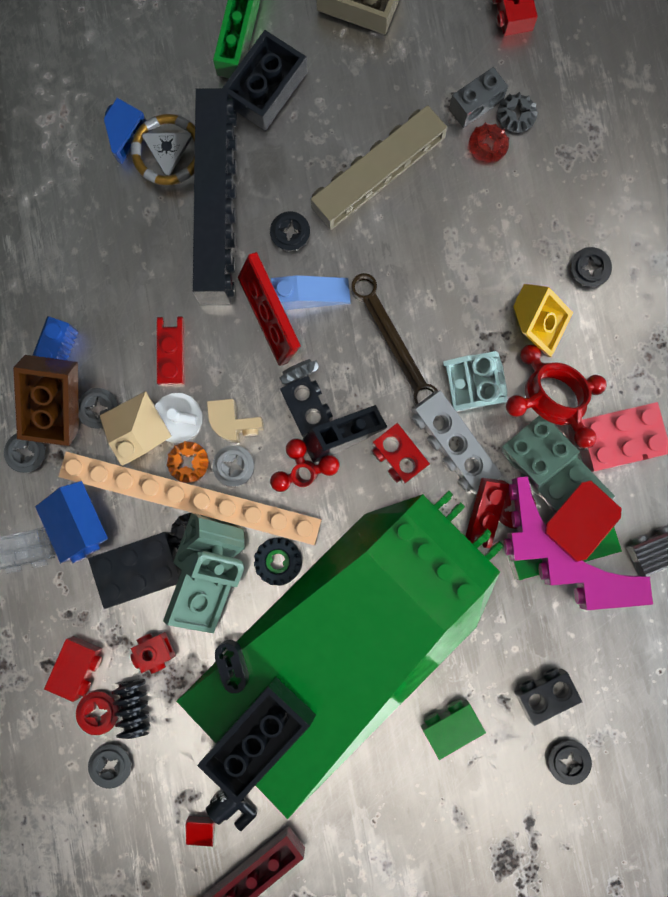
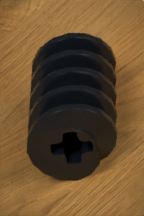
(131, 709)

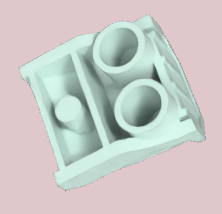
(476, 381)

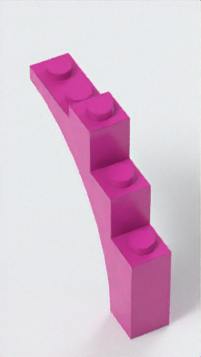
(595, 587)

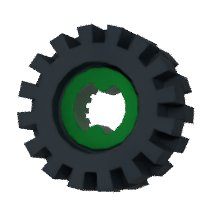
(264, 558)

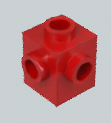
(160, 648)

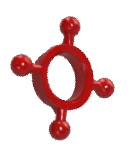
(549, 409)

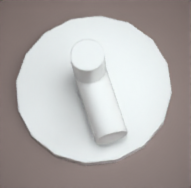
(181, 416)

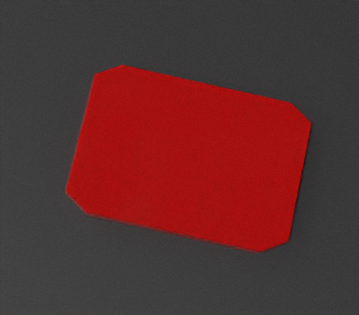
(583, 521)

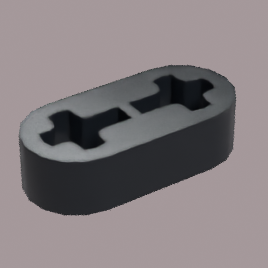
(226, 667)

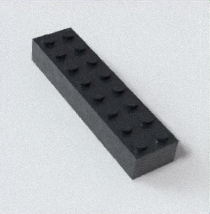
(214, 197)

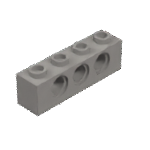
(469, 447)

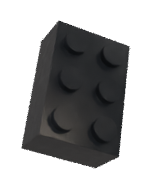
(266, 79)
(135, 570)

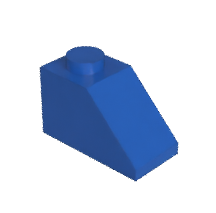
(121, 124)

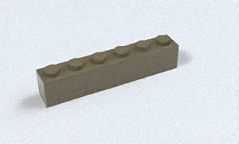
(378, 167)

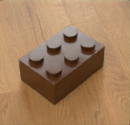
(46, 400)

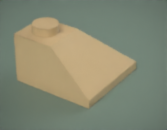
(134, 428)

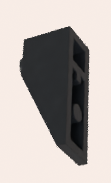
(343, 433)

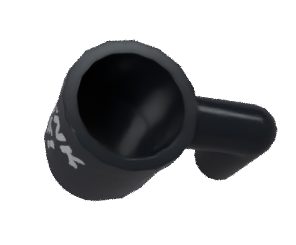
(223, 807)

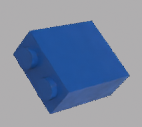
(71, 523)

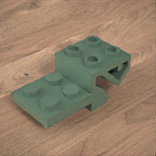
(549, 462)
(206, 573)

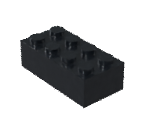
(257, 740)

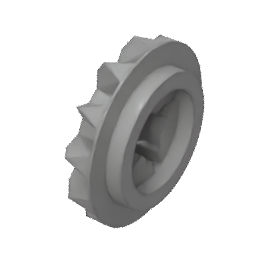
(222, 471)

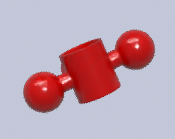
(296, 450)

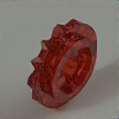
(482, 150)

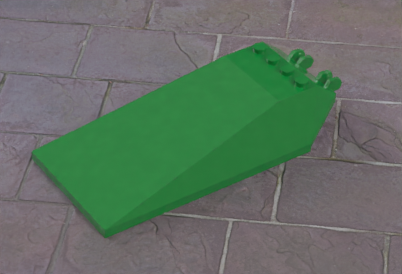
(356, 637)

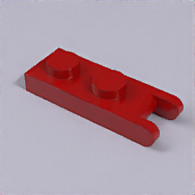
(170, 353)
(487, 509)

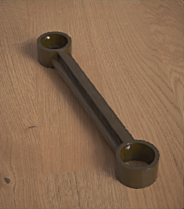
(391, 336)

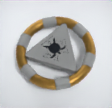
(165, 147)

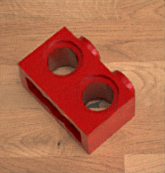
(405, 450)

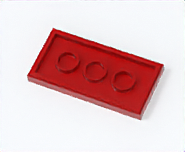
(268, 309)

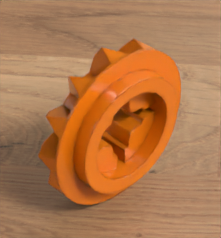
(199, 463)

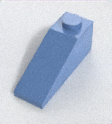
(311, 291)

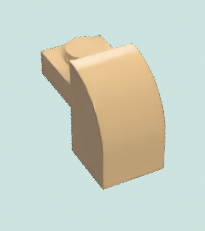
(224, 421)

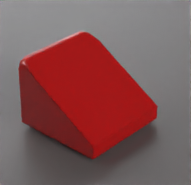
(200, 831)

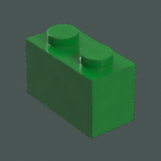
(452, 728)

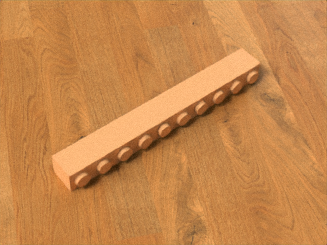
(190, 498)

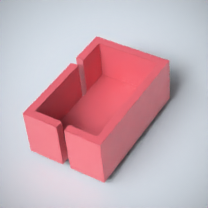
(626, 437)

